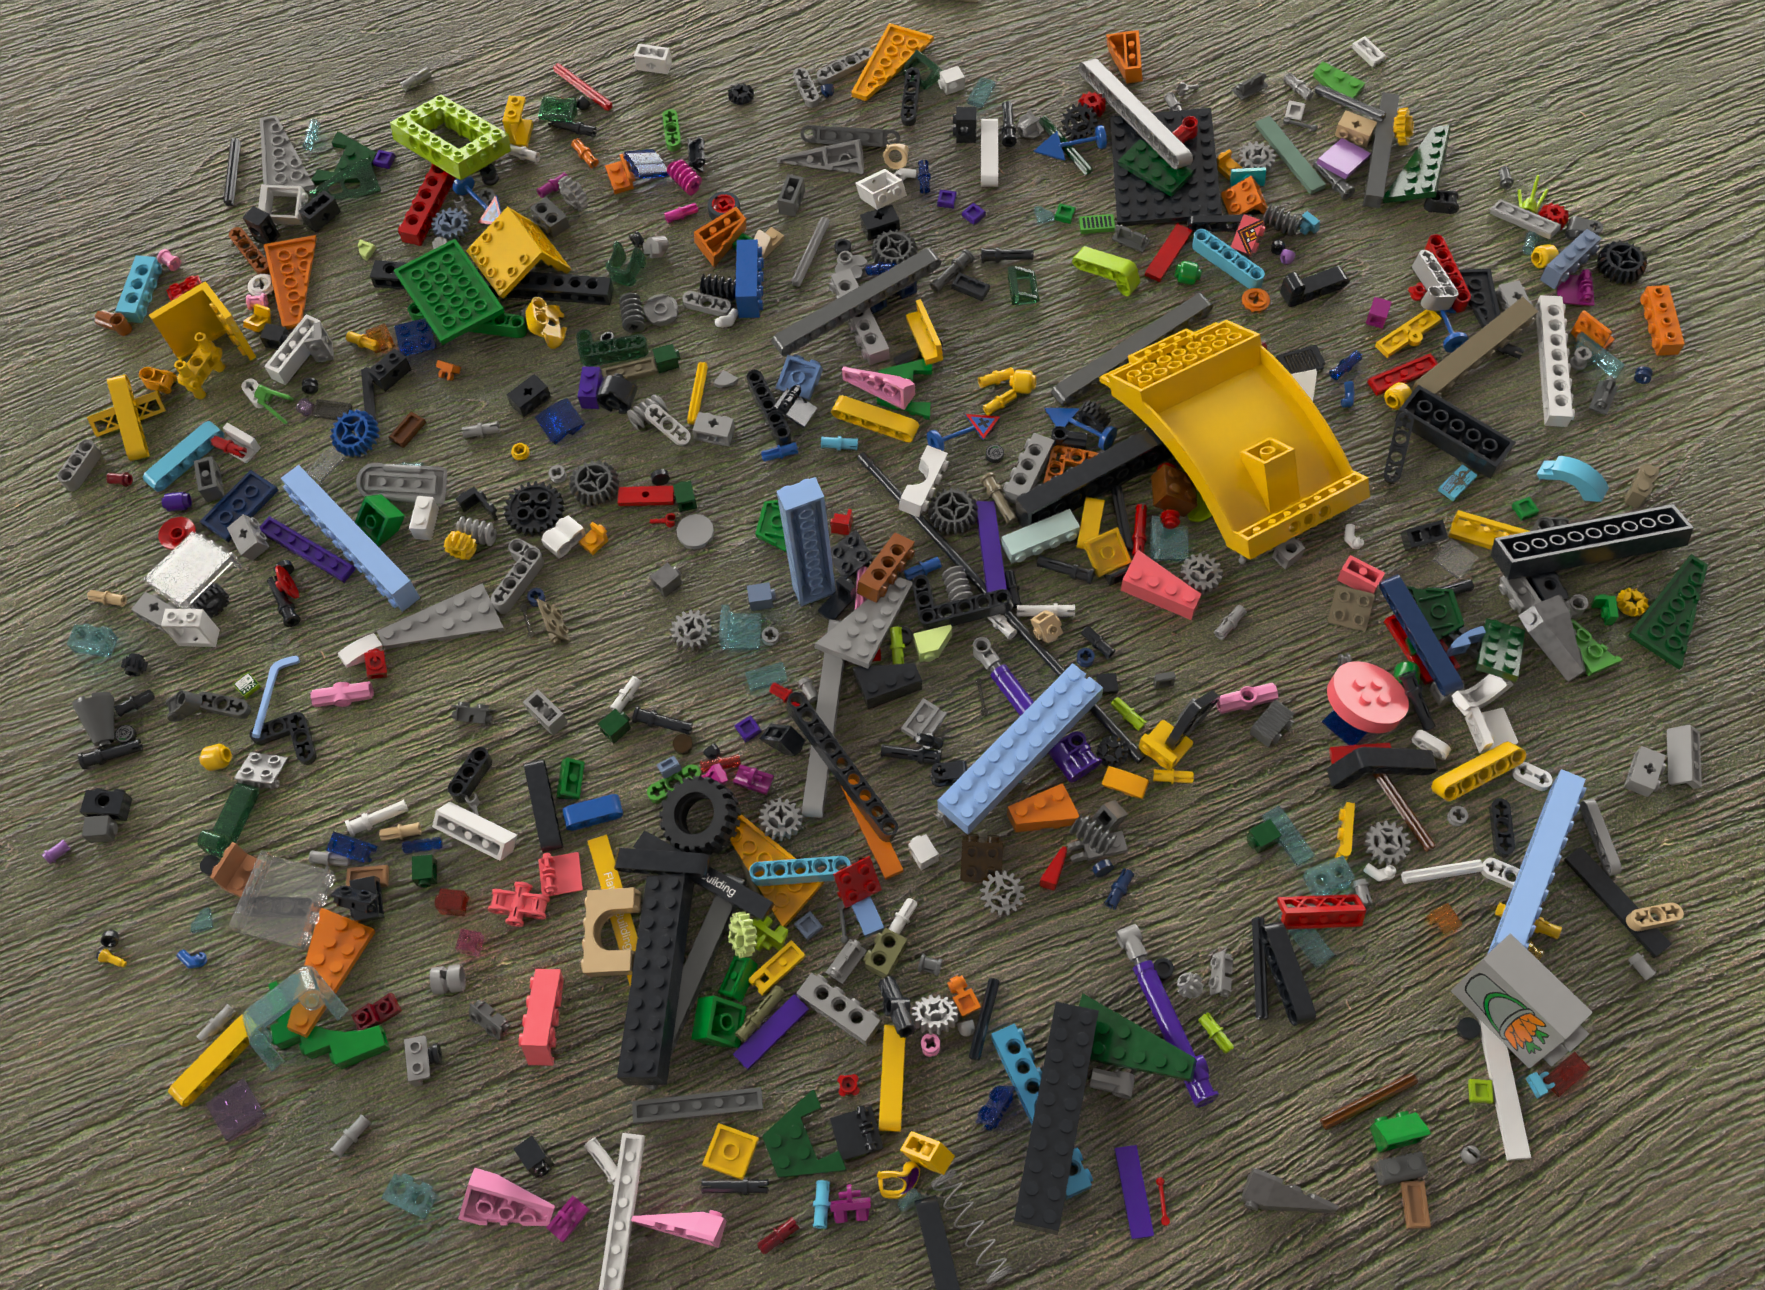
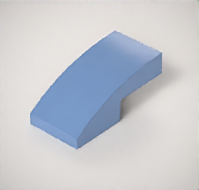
(1462, 643)
(868, 917)

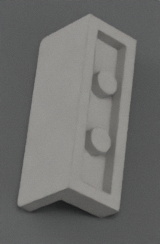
(1684, 756)

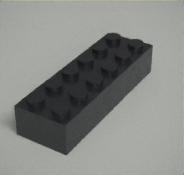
(1456, 432)

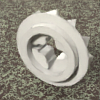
(254, 285)

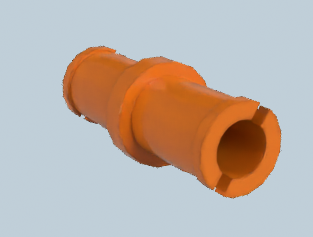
(584, 153)

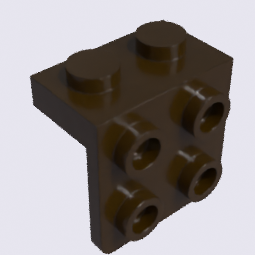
(980, 857)

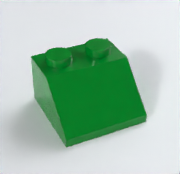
(379, 518)
(718, 1022)
(1398, 1131)

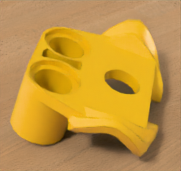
(537, 318)

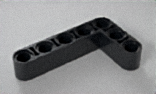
(957, 607)
(1380, 761)

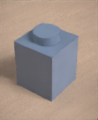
(761, 596)

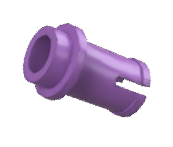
(56, 852)

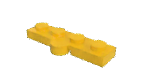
(1408, 333)

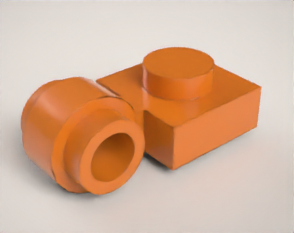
(965, 1000)

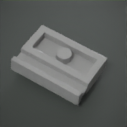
(924, 719)

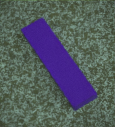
(771, 1032)
(1134, 1192)

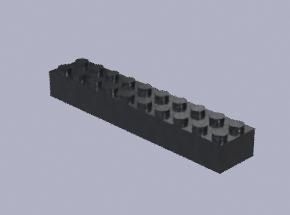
(1092, 477)
(1591, 541)
(656, 981)
(1056, 1119)

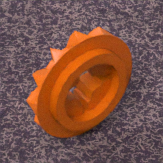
(1251, 294)

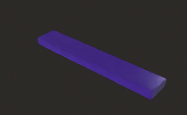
(990, 546)
(307, 549)

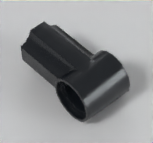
(1068, 438)

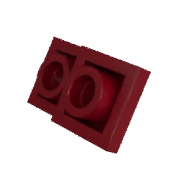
(376, 1013)

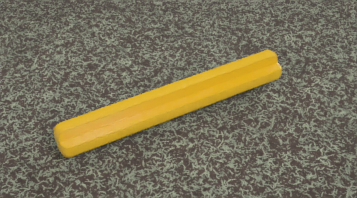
(697, 392)

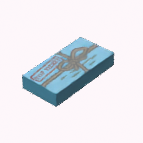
(1457, 482)

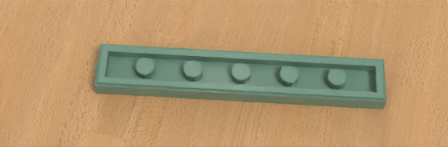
(1290, 155)

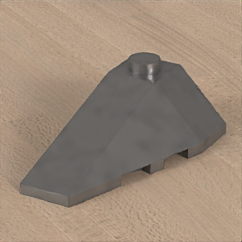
(1553, 631)
(1268, 1193)

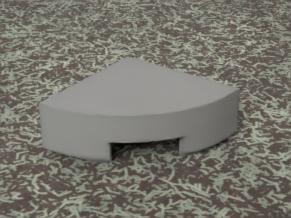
(725, 379)

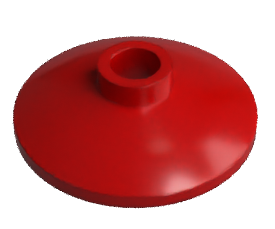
(172, 529)
(285, 582)

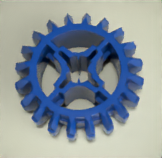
(346, 441)

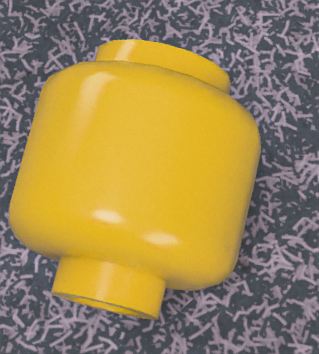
(1543, 255)
(1023, 381)
(1397, 395)
(215, 757)

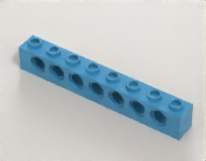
(1002, 1041)

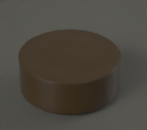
(682, 744)

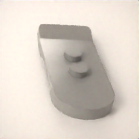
(403, 482)

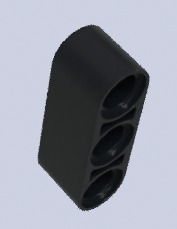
(470, 765)

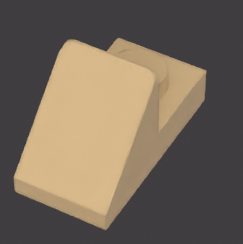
(769, 240)

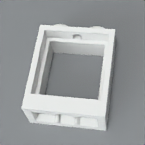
(876, 193)
(266, 200)
(195, 625)

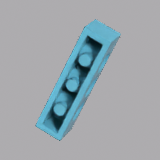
(139, 288)

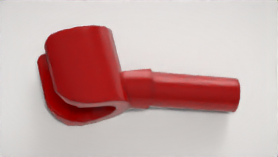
(670, 516)

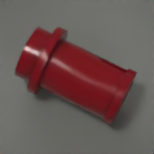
(116, 478)

